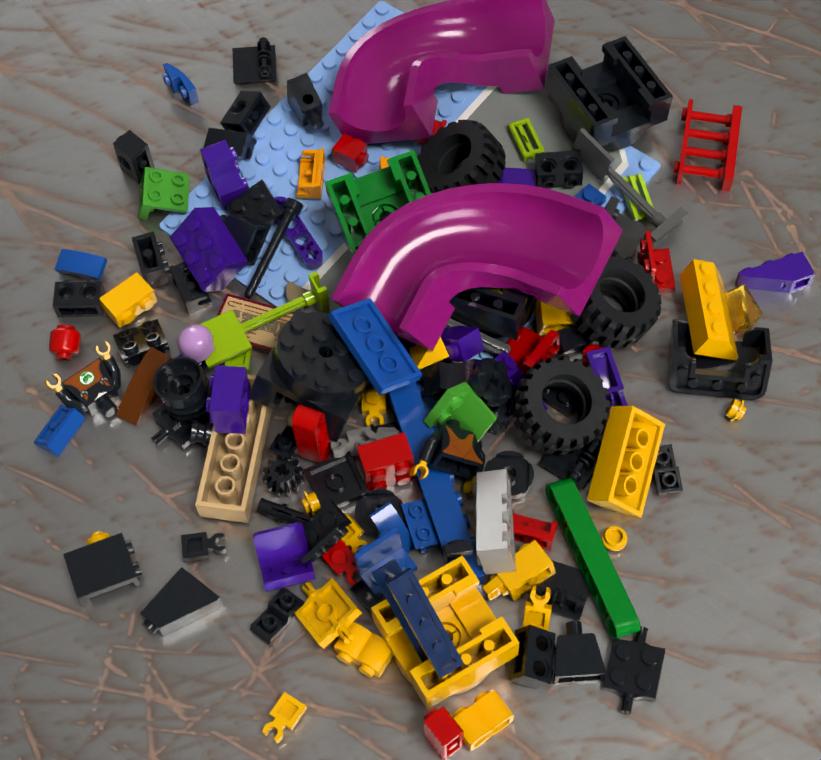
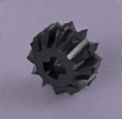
(286, 483)

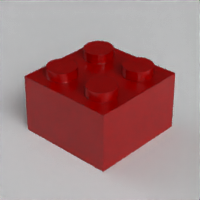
(386, 462)

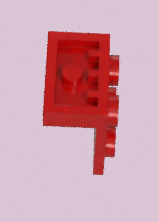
(657, 263)
(533, 348)

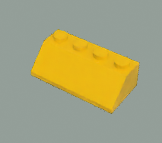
(707, 311)
(626, 461)

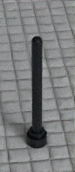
(291, 209)

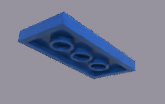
(375, 346)

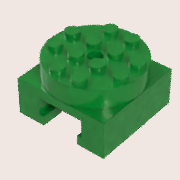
(366, 199)

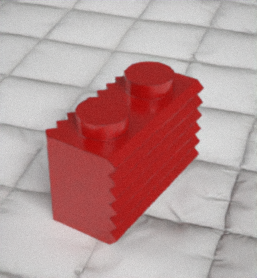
(443, 732)

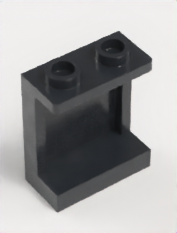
(102, 567)

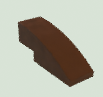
(140, 391)

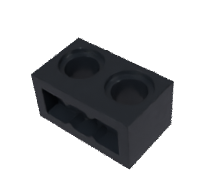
(555, 167)
(79, 303)
(534, 658)

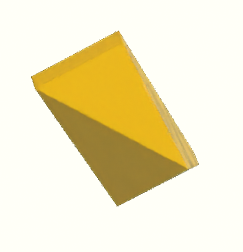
(424, 357)

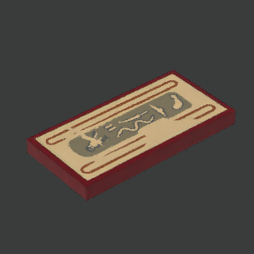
(263, 337)

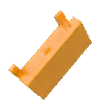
(311, 174)

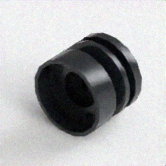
(182, 388)

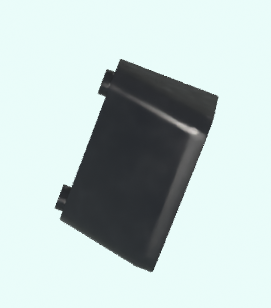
(717, 376)

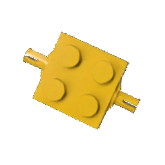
(328, 613)

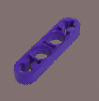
(302, 250)

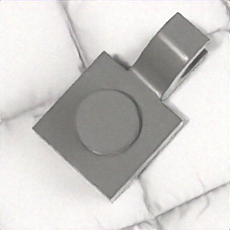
(350, 443)

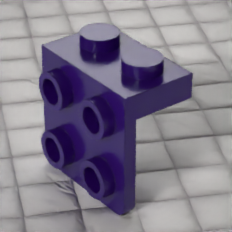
(280, 556)

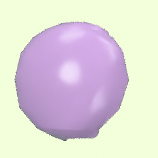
(196, 342)

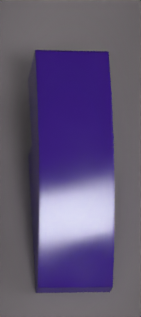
(604, 365)

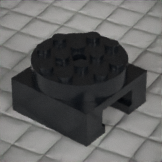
(609, 99)
(494, 312)
(303, 374)

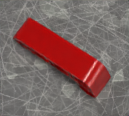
(311, 434)

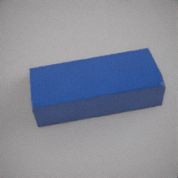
(59, 430)

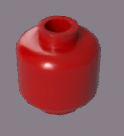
(64, 342)

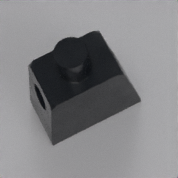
(305, 101)
(247, 233)
(578, 657)

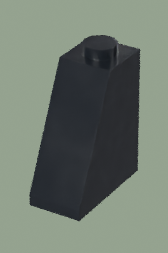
(179, 604)

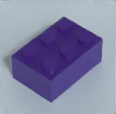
(208, 249)

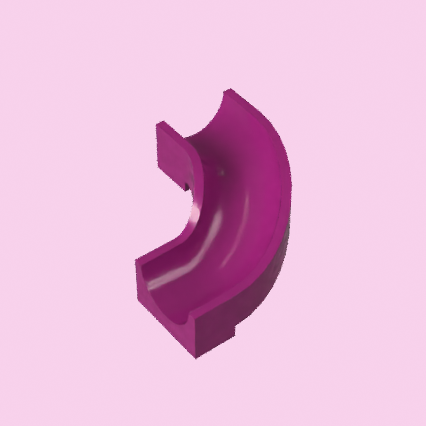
(393, 69)
(475, 239)

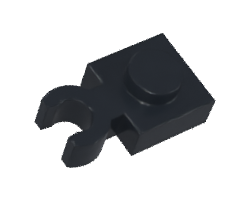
(198, 545)

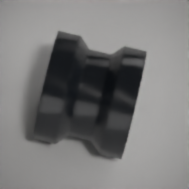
(200, 432)

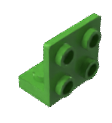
(163, 191)
(466, 407)

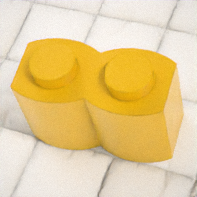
(365, 650)
(483, 718)

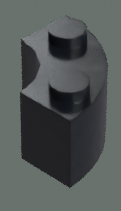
(446, 375)

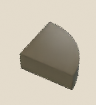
(294, 291)

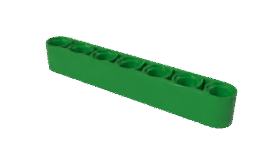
(592, 558)

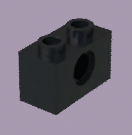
(246, 112)
(133, 155)

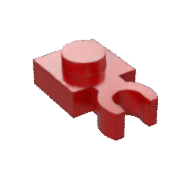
(342, 560)

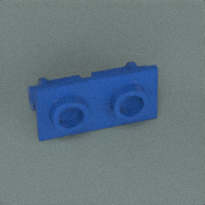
(420, 525)

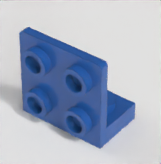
(378, 553)

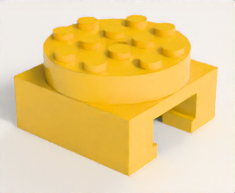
(471, 625)

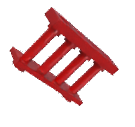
(726, 156)

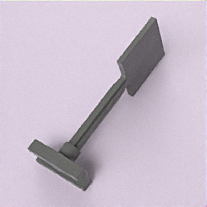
(600, 164)

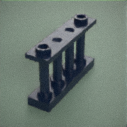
(417, 617)

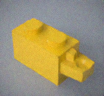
(532, 568)

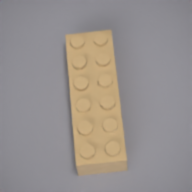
(233, 468)

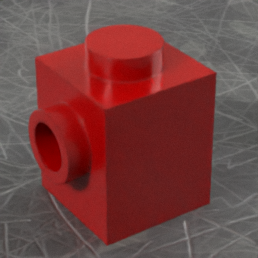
(350, 153)

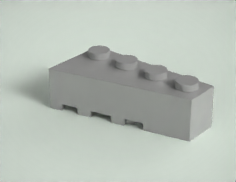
(494, 522)

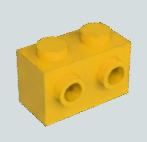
(128, 300)

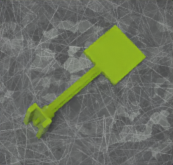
(231, 336)

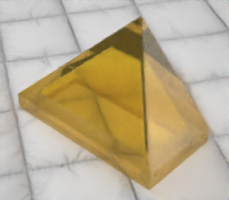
(742, 308)

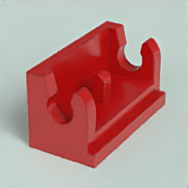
(531, 529)

